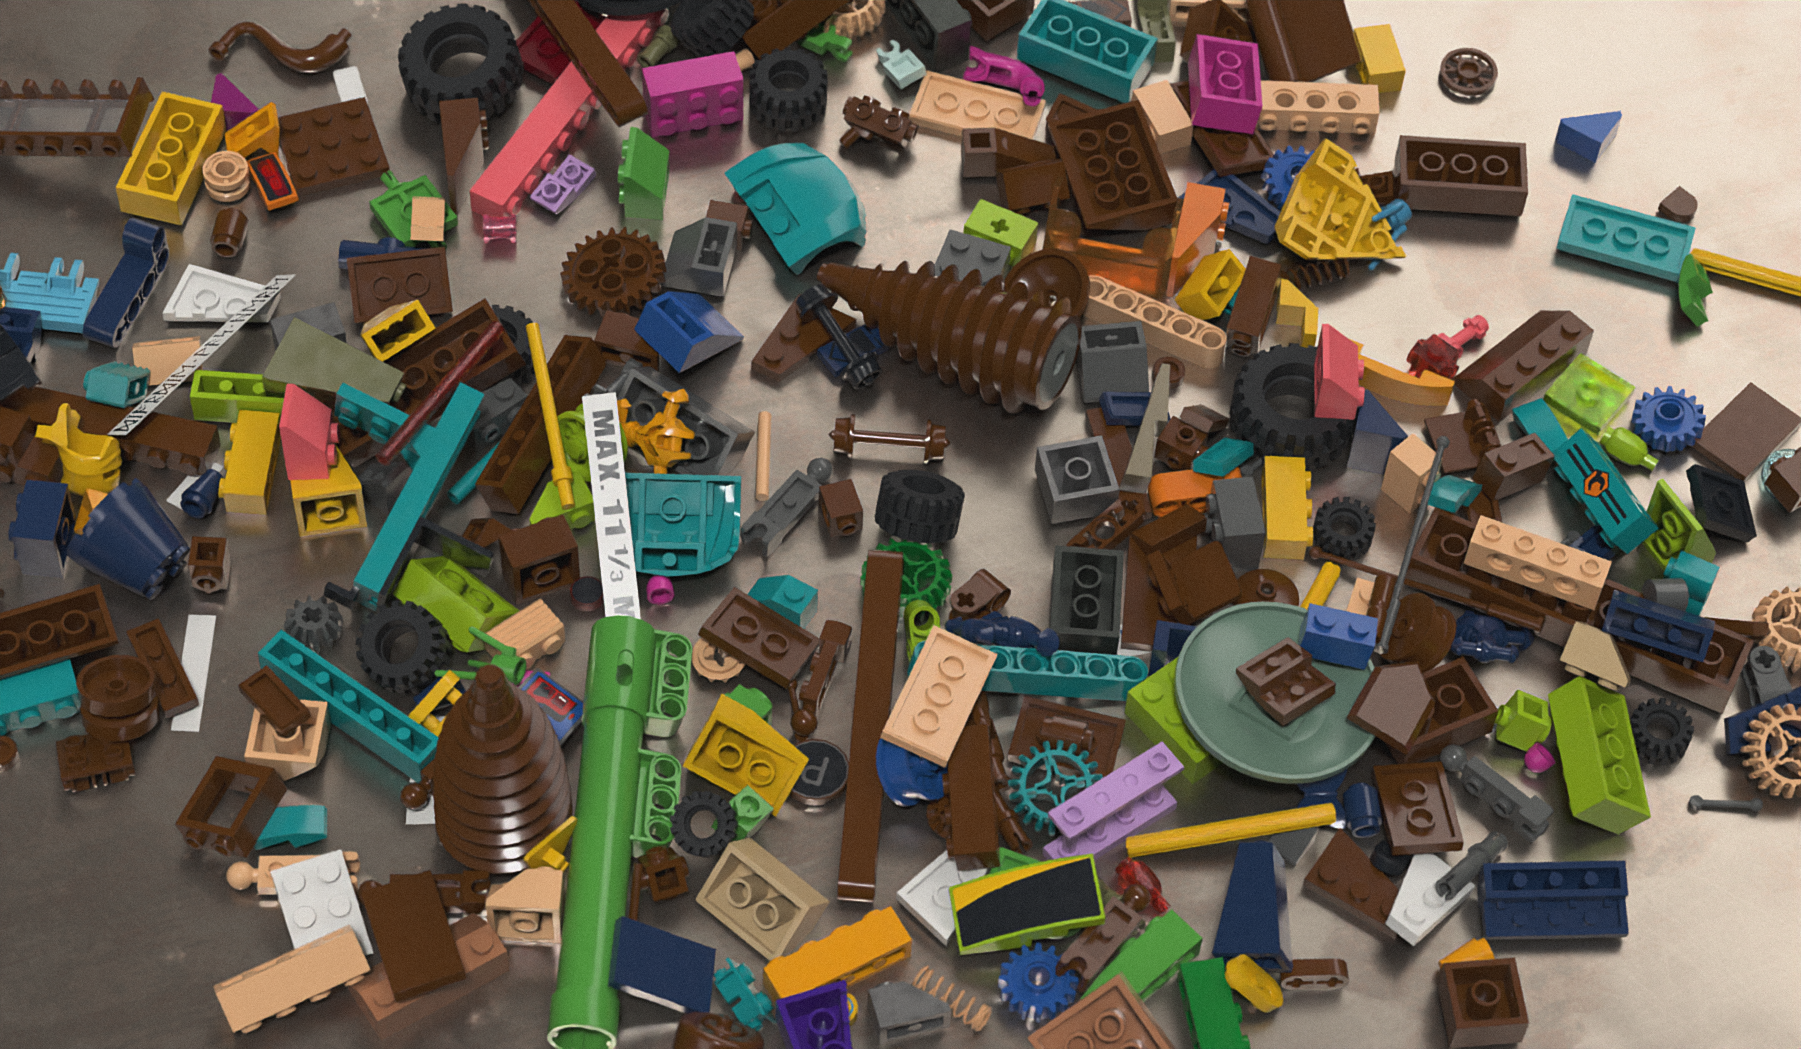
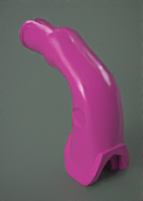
(1007, 73)

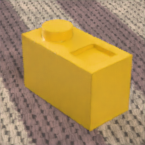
(1380, 58)
(1211, 285)

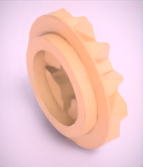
(706, 666)

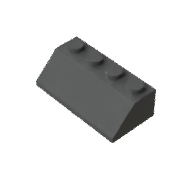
(718, 437)

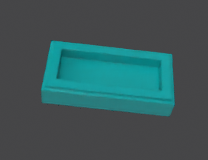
(1223, 457)

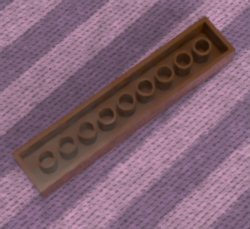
(1440, 564)

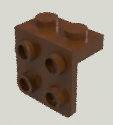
(1195, 582)

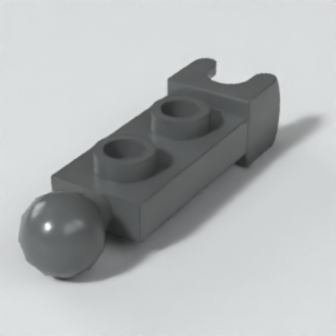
(786, 506)
(1506, 800)

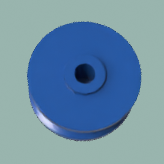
(907, 775)

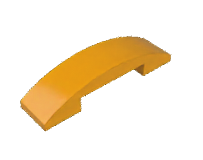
(1403, 387)

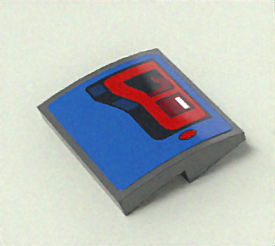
(557, 702)

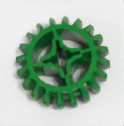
(920, 567)

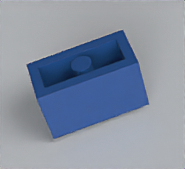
(1338, 636)

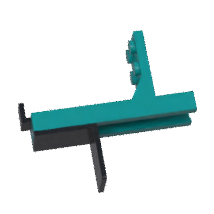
(431, 459)

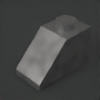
(905, 1011)

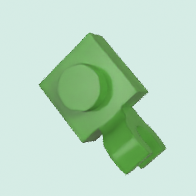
(821, 42)

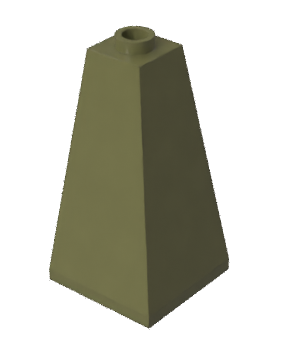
(321, 364)

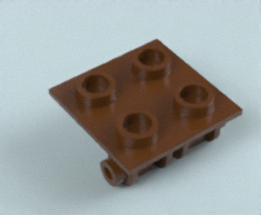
(1469, 435)
(89, 756)

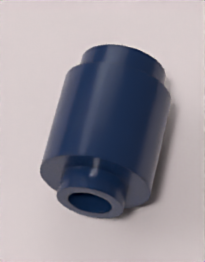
(1362, 810)

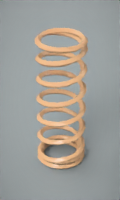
(977, 1021)

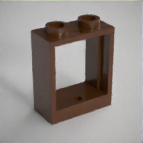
(1253, 306)
(265, 793)

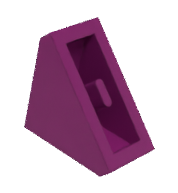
(234, 102)

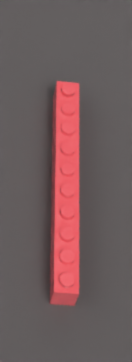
(556, 121)

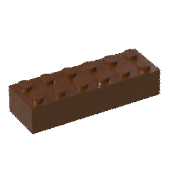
(427, 363)

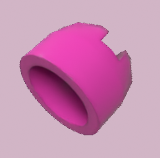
(659, 590)
(1538, 758)

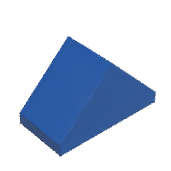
(1588, 133)

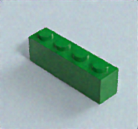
(1209, 1006)

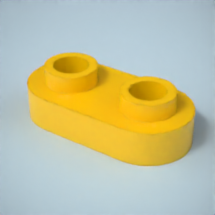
(1253, 983)

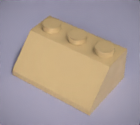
(761, 899)

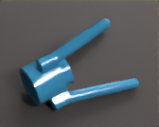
(1397, 215)

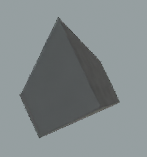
(383, 484)

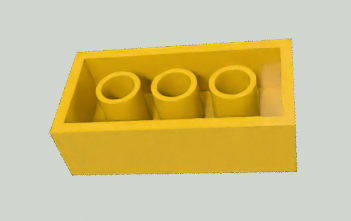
(170, 158)

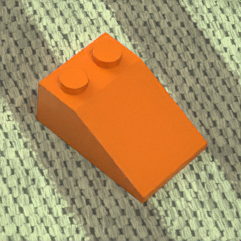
(1197, 231)

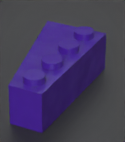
(815, 1018)

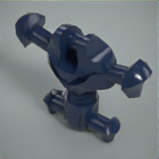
(1005, 632)
(1487, 638)

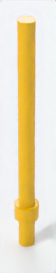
(561, 473)

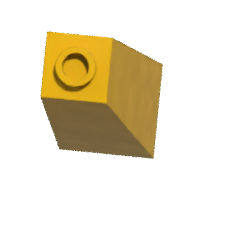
(329, 503)

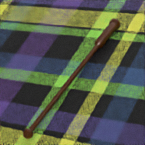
(1492, 609)

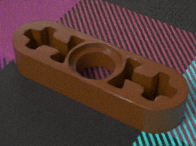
(1106, 518)

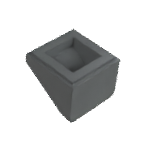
(1294, 844)

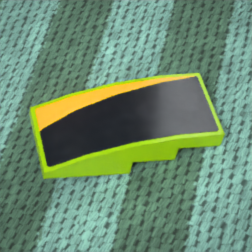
(1026, 904)

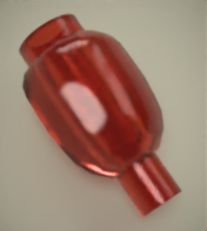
(1138, 872)

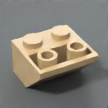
(1596, 653)

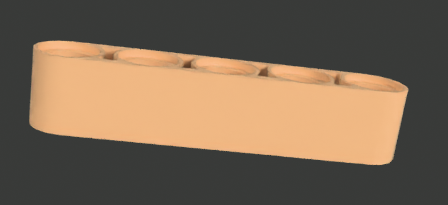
(1161, 324)

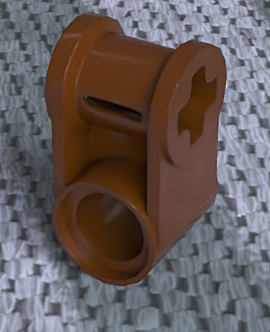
(979, 596)

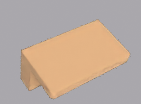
(165, 356)

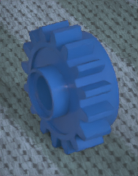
(1280, 171)
(1668, 419)
(1035, 1000)

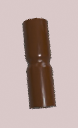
(1381, 601)

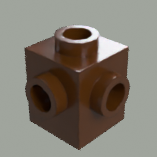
(1180, 444)
(670, 880)

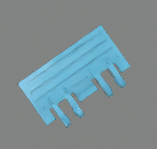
(56, 296)

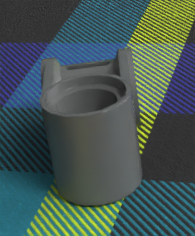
(1764, 675)

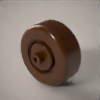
(715, 1031)

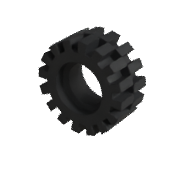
(1344, 513)
(1669, 717)
(682, 824)

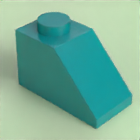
(787, 597)

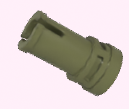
(662, 43)

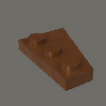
(795, 342)
(1353, 883)

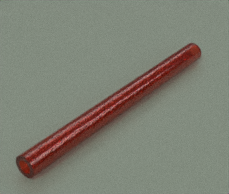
(439, 393)

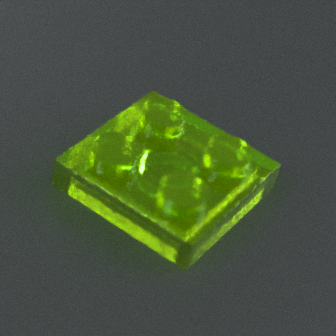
(1589, 394)

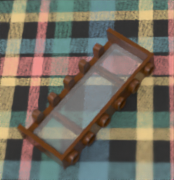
(71, 123)

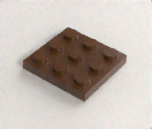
(331, 147)

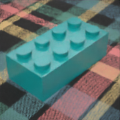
(1087, 48)

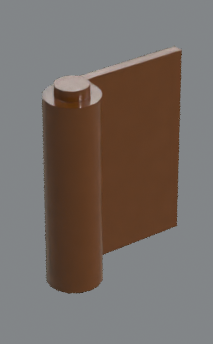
(1303, 38)

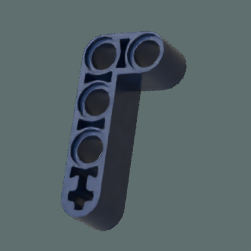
(130, 284)

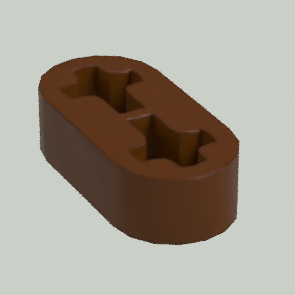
(1316, 975)

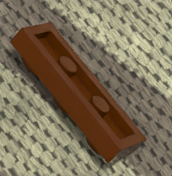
(173, 686)

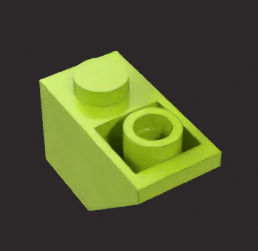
(550, 505)

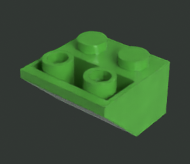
(644, 176)

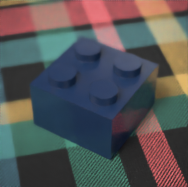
(43, 528)

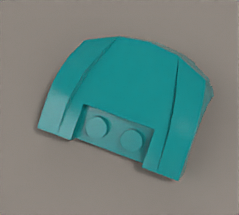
(799, 200)
(683, 521)

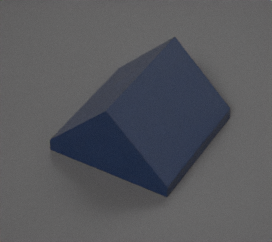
(1373, 437)

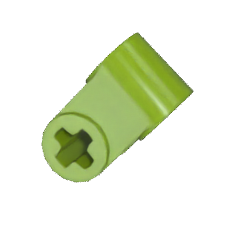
(914, 633)

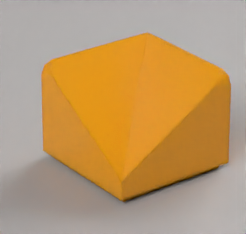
(89, 502)

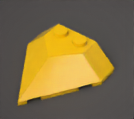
(1333, 211)

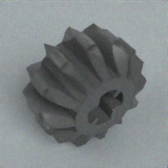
(314, 623)

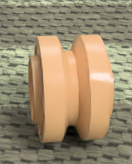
(226, 176)

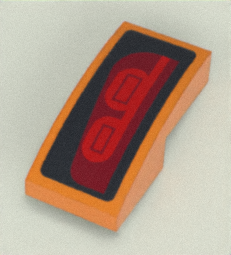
(272, 181)

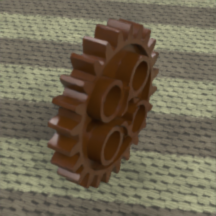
(613, 271)

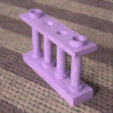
(1115, 806)

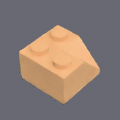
(297, 750)
(528, 906)

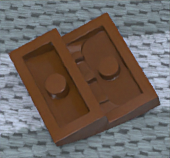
(1285, 681)

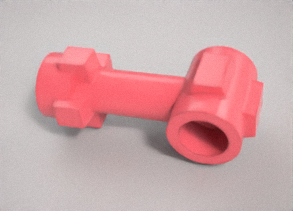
(1473, 329)

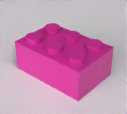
(1225, 84)
(693, 94)

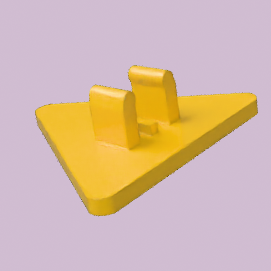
(550, 850)

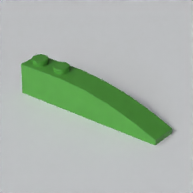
(1154, 955)

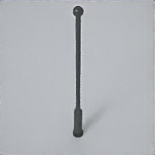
(1382, 647)

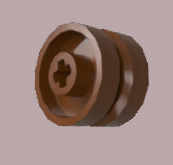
(118, 698)

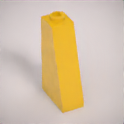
(396, 329)

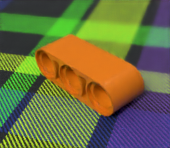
(1175, 489)

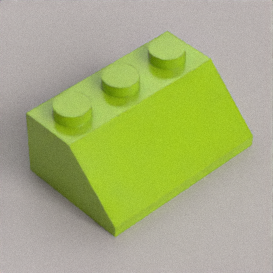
(454, 599)

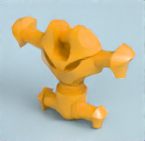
(662, 436)

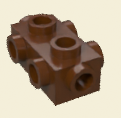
(871, 120)

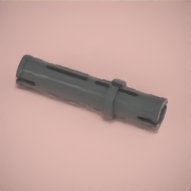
(1470, 865)

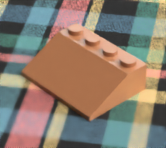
(1104, 1019)

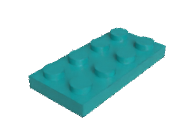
(1625, 238)

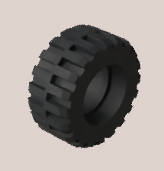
(457, 32)
(1252, 419)

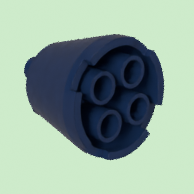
(130, 541)

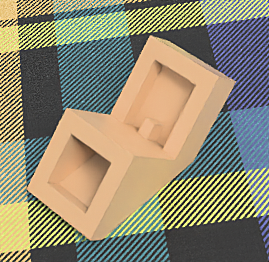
(427, 218)

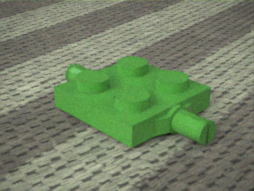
(395, 208)

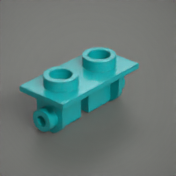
(737, 983)

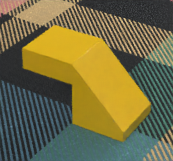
(1297, 310)

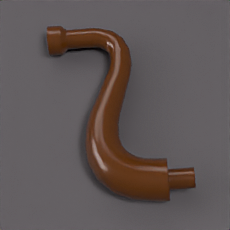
(301, 60)

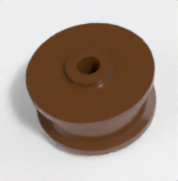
(1421, 632)

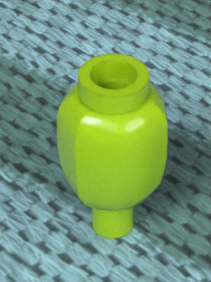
(1627, 448)

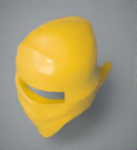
(86, 458)

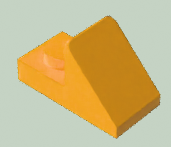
(255, 132)

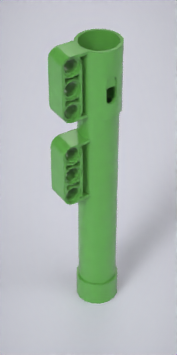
(615, 811)

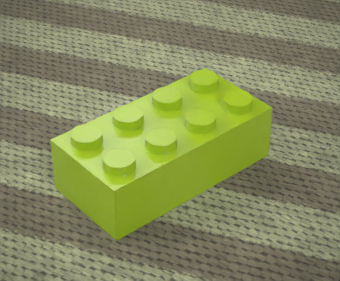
(1598, 755)

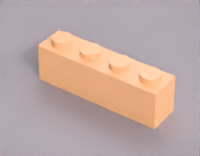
(292, 979)

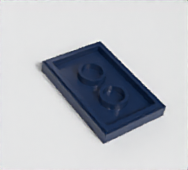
(661, 966)

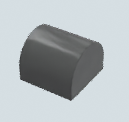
(1667, 591)

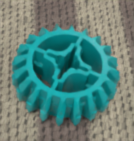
(1040, 792)

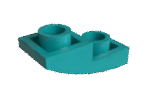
(1539, 419)
(1452, 492)
(295, 823)

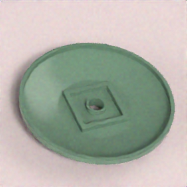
(1237, 727)

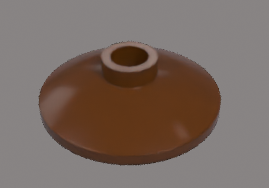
(1269, 580)

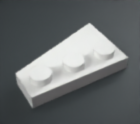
(1418, 904)

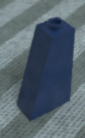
(1256, 910)

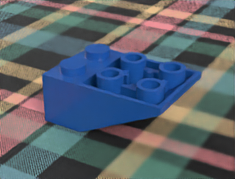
(685, 329)

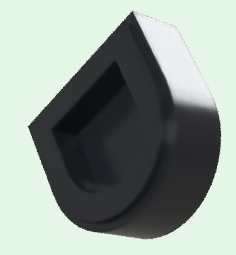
(1386, 862)

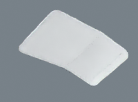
(349, 84)

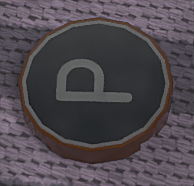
(823, 775)

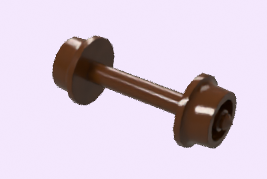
(846, 435)

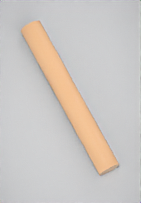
(763, 456)

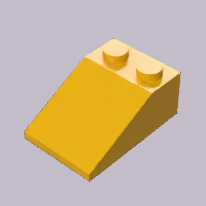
(744, 750)

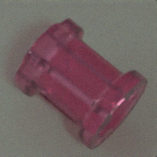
(499, 228)

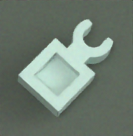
(901, 67)

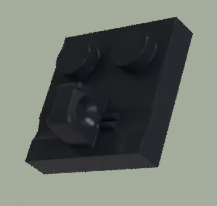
(1721, 503)

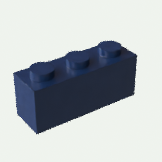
(1658, 625)

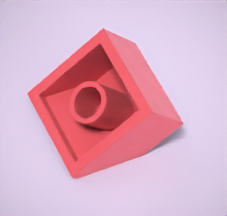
(1337, 376)
(307, 435)

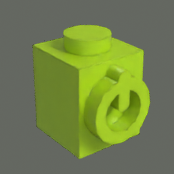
(1523, 721)

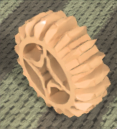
(856, 18)
(1785, 634)
(1779, 742)

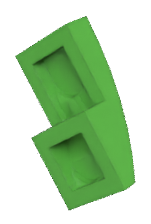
(1692, 288)

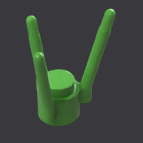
(511, 665)

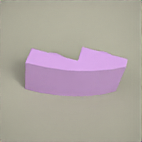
(564, 186)

